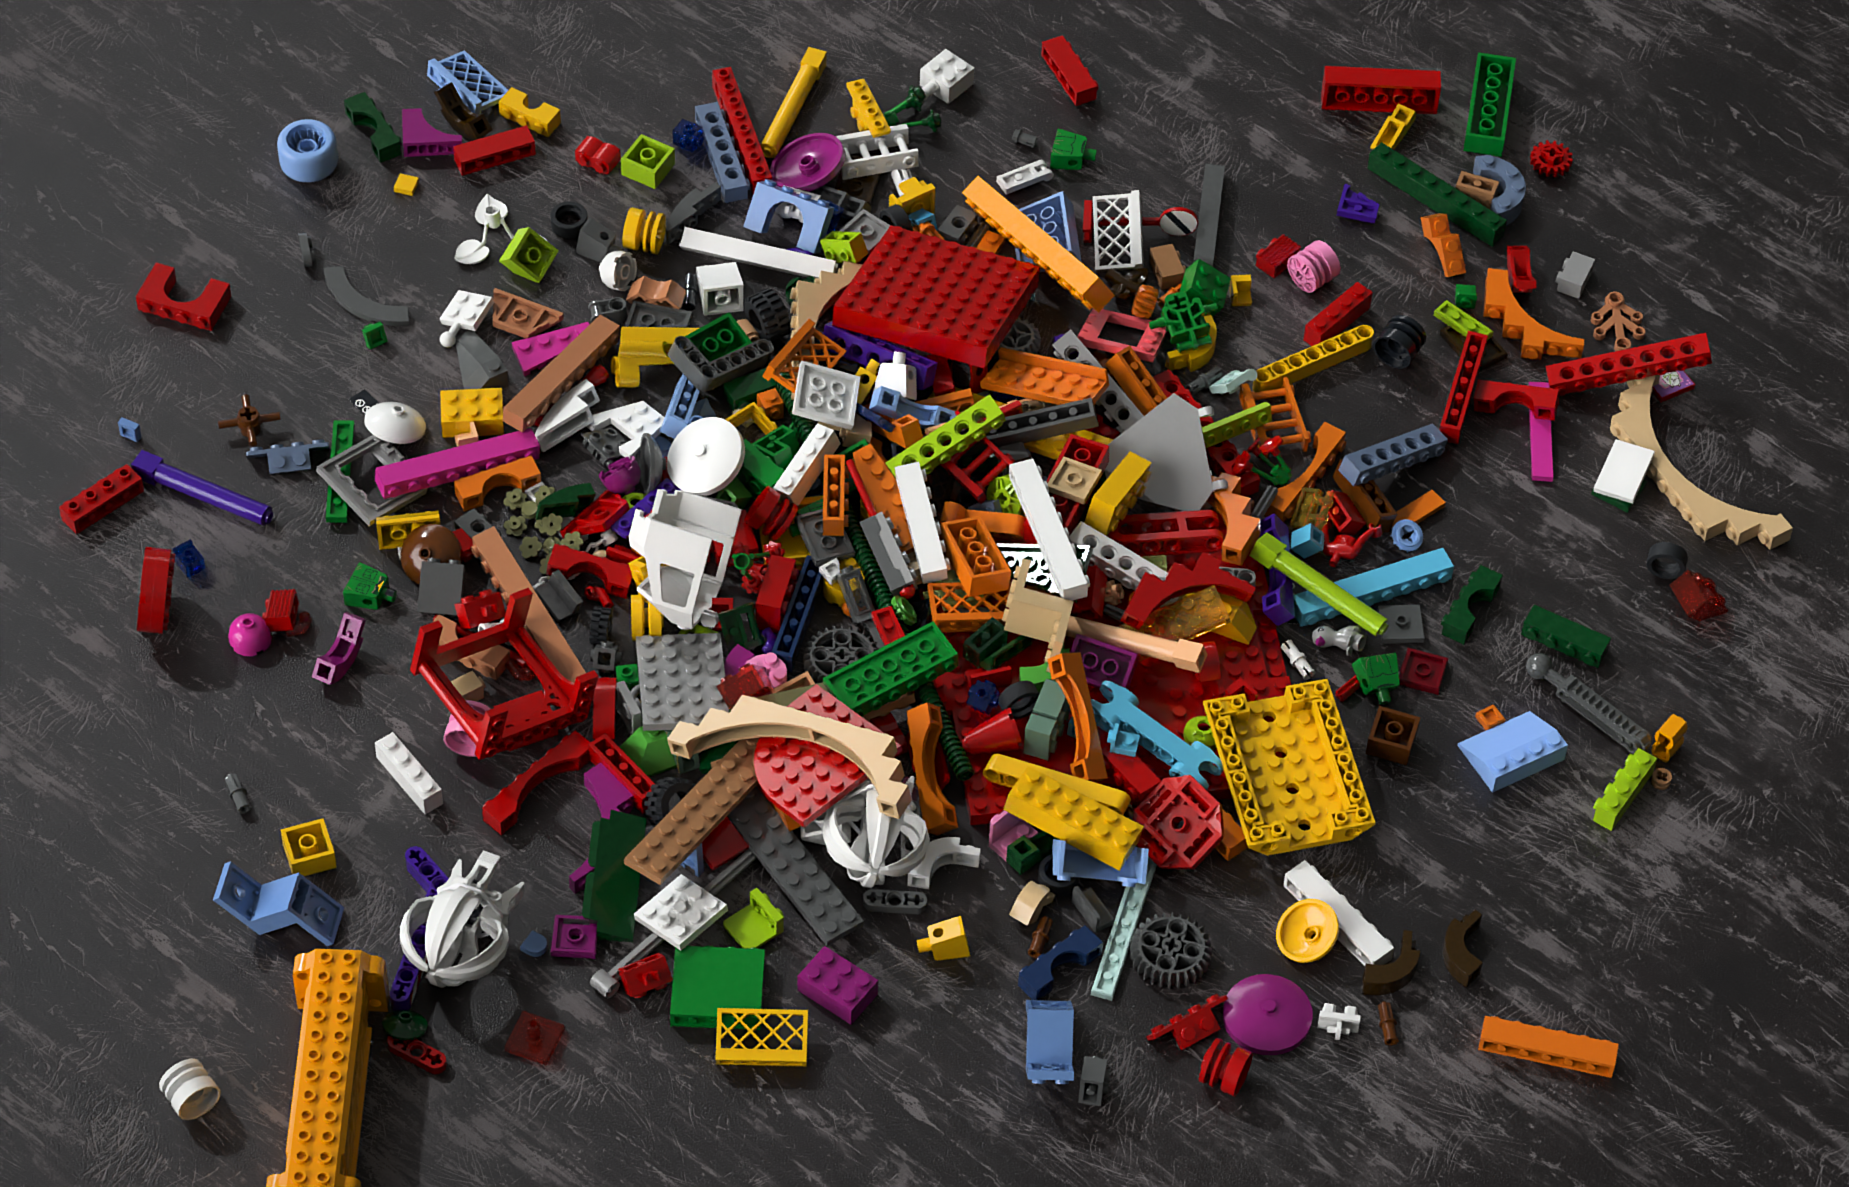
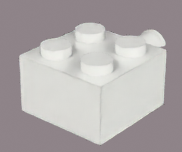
(946, 76)

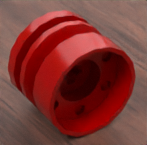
(769, 512)
(1225, 1067)

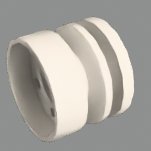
(189, 1089)

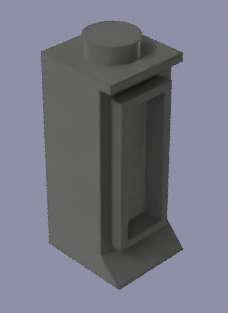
(855, 594)

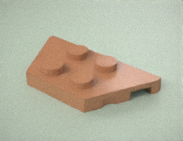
(521, 315)

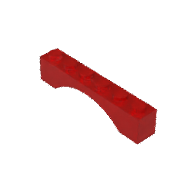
(567, 756)

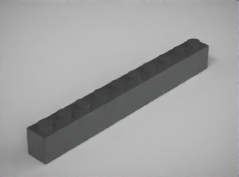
(1035, 426)

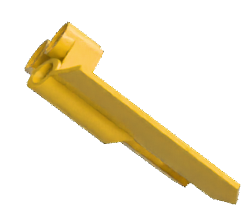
(642, 348)

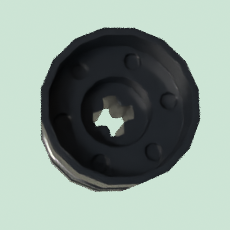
(1399, 341)

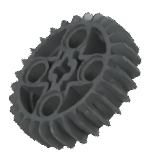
(825, 660)
(1149, 934)

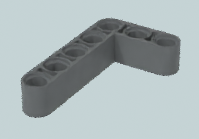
(709, 375)

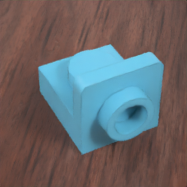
(1123, 742)

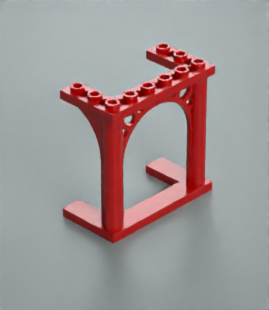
(490, 730)

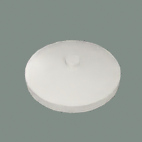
(706, 456)

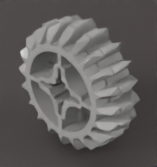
(1022, 338)

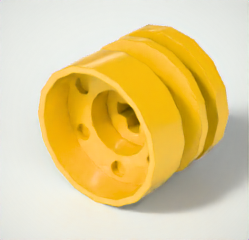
(645, 231)

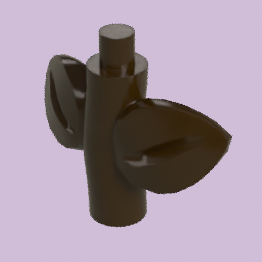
(1126, 285)

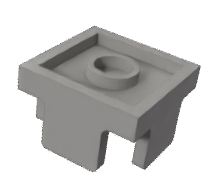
(870, 227)

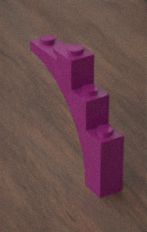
(608, 795)

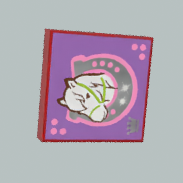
(1672, 385)

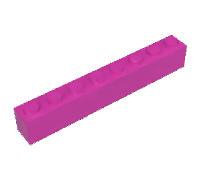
(454, 463)

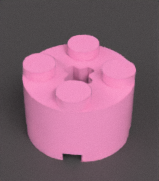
(773, 667)

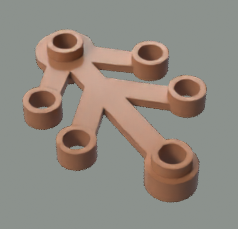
(1615, 302)

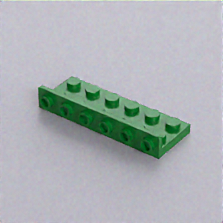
(893, 670)

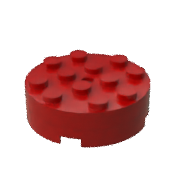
(155, 590)

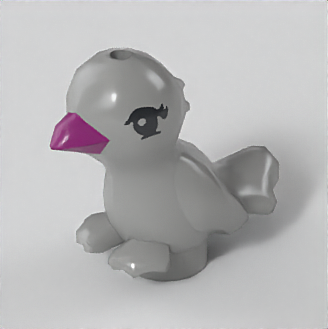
(1347, 638)

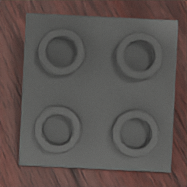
(603, 444)

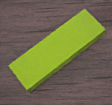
(1460, 320)

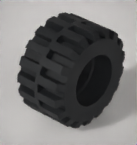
(767, 314)
(661, 794)

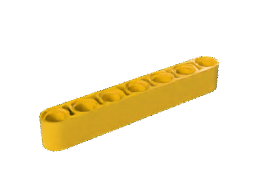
(1314, 358)
(1007, 771)

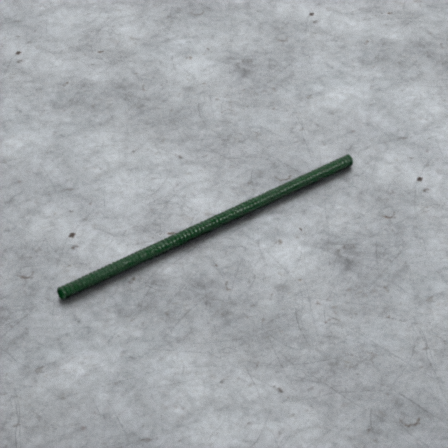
(882, 595)

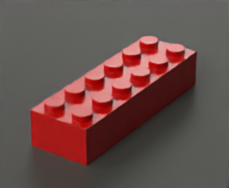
(1380, 89)
(1083, 451)

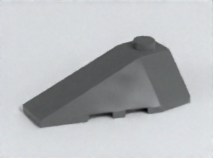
(479, 364)

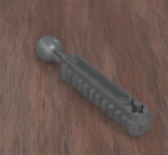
(1590, 705)

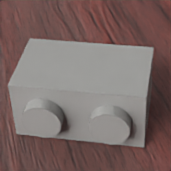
(1575, 274)

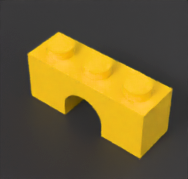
(541, 120)

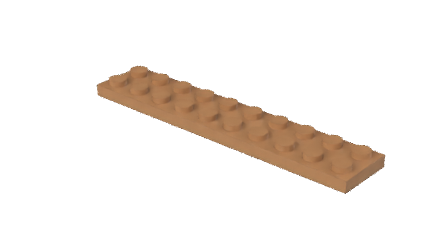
(696, 814)

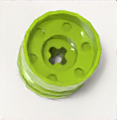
(1003, 490)

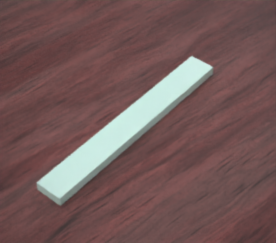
(1120, 937)

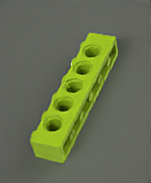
(951, 431)

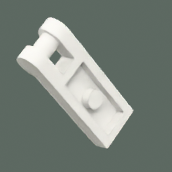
(1024, 176)

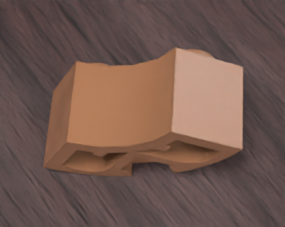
(656, 292)

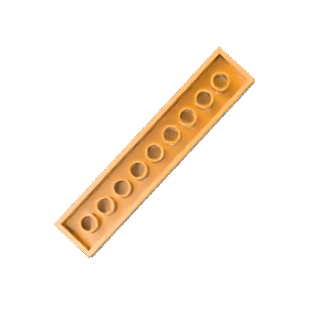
(1037, 245)

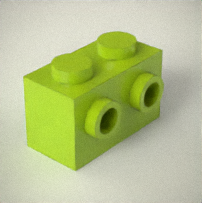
(844, 246)

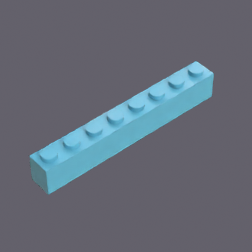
(1379, 585)

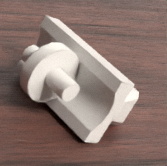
(1339, 1022)

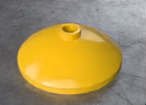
(1299, 925)

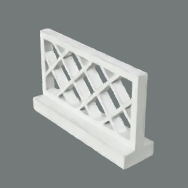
(1134, 227)

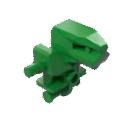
(1185, 321)

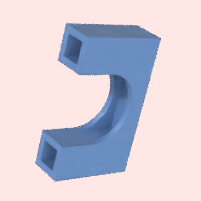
(815, 213)

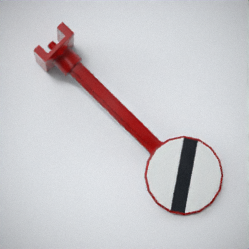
(1173, 221)

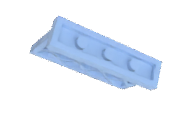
(443, 76)

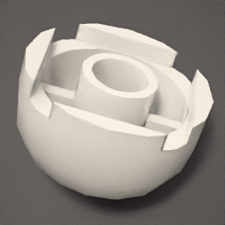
(618, 270)

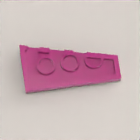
(540, 349)

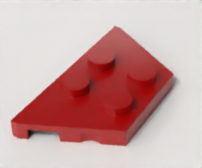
(598, 515)

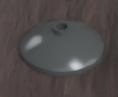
(650, 463)

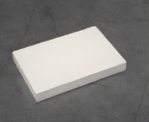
(1624, 471)

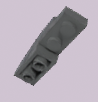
(689, 208)

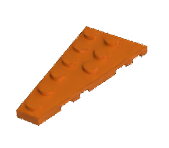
(883, 492)

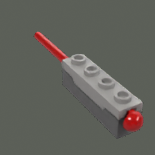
(885, 544)

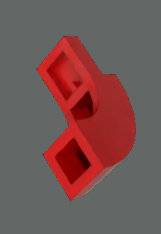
(1519, 269)

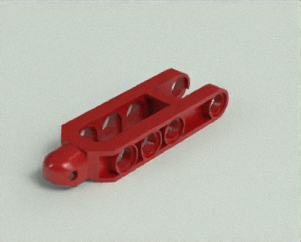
(1186, 529)

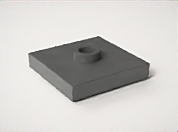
(1404, 624)

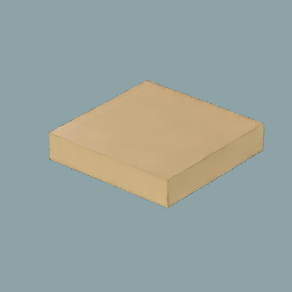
(1074, 480)

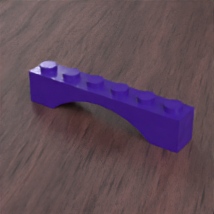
(1278, 601)

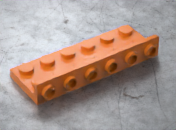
(1044, 378)

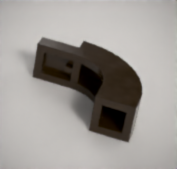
(461, 119)
(1457, 959)
(1393, 976)

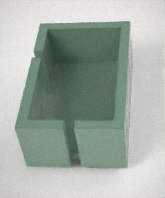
(1044, 728)

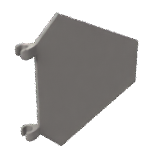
(1176, 447)

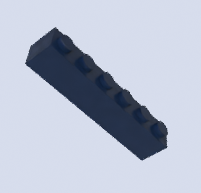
(798, 614)

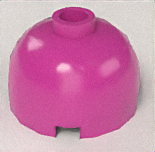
(249, 634)

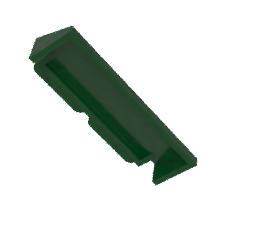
(613, 886)

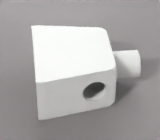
(898, 376)

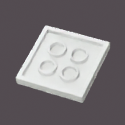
(826, 395)
(680, 912)

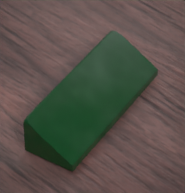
(1006, 653)

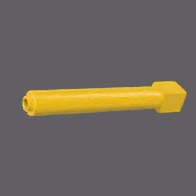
(811, 70)

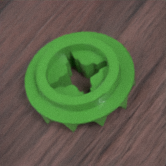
(904, 610)

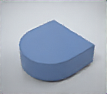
(534, 944)

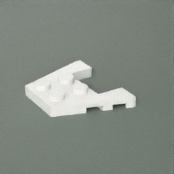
(632, 421)

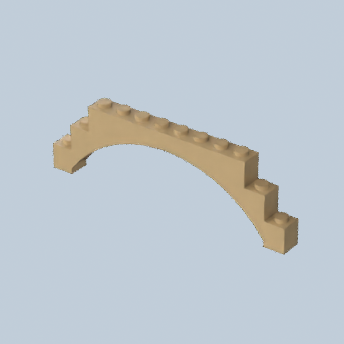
(811, 302)
(1705, 513)
(758, 718)

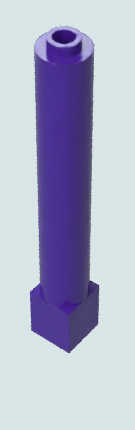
(154, 470)

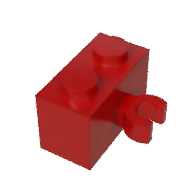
(480, 609)
(645, 975)

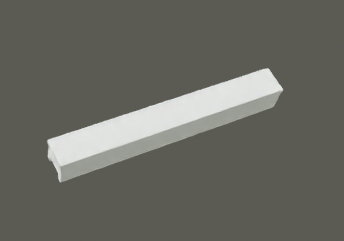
(755, 254)

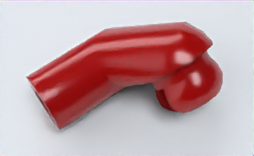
(598, 594)

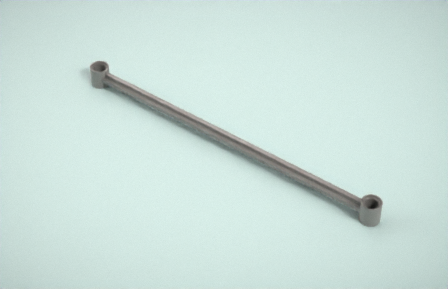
(608, 983)

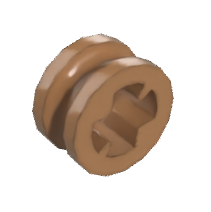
(1661, 784)

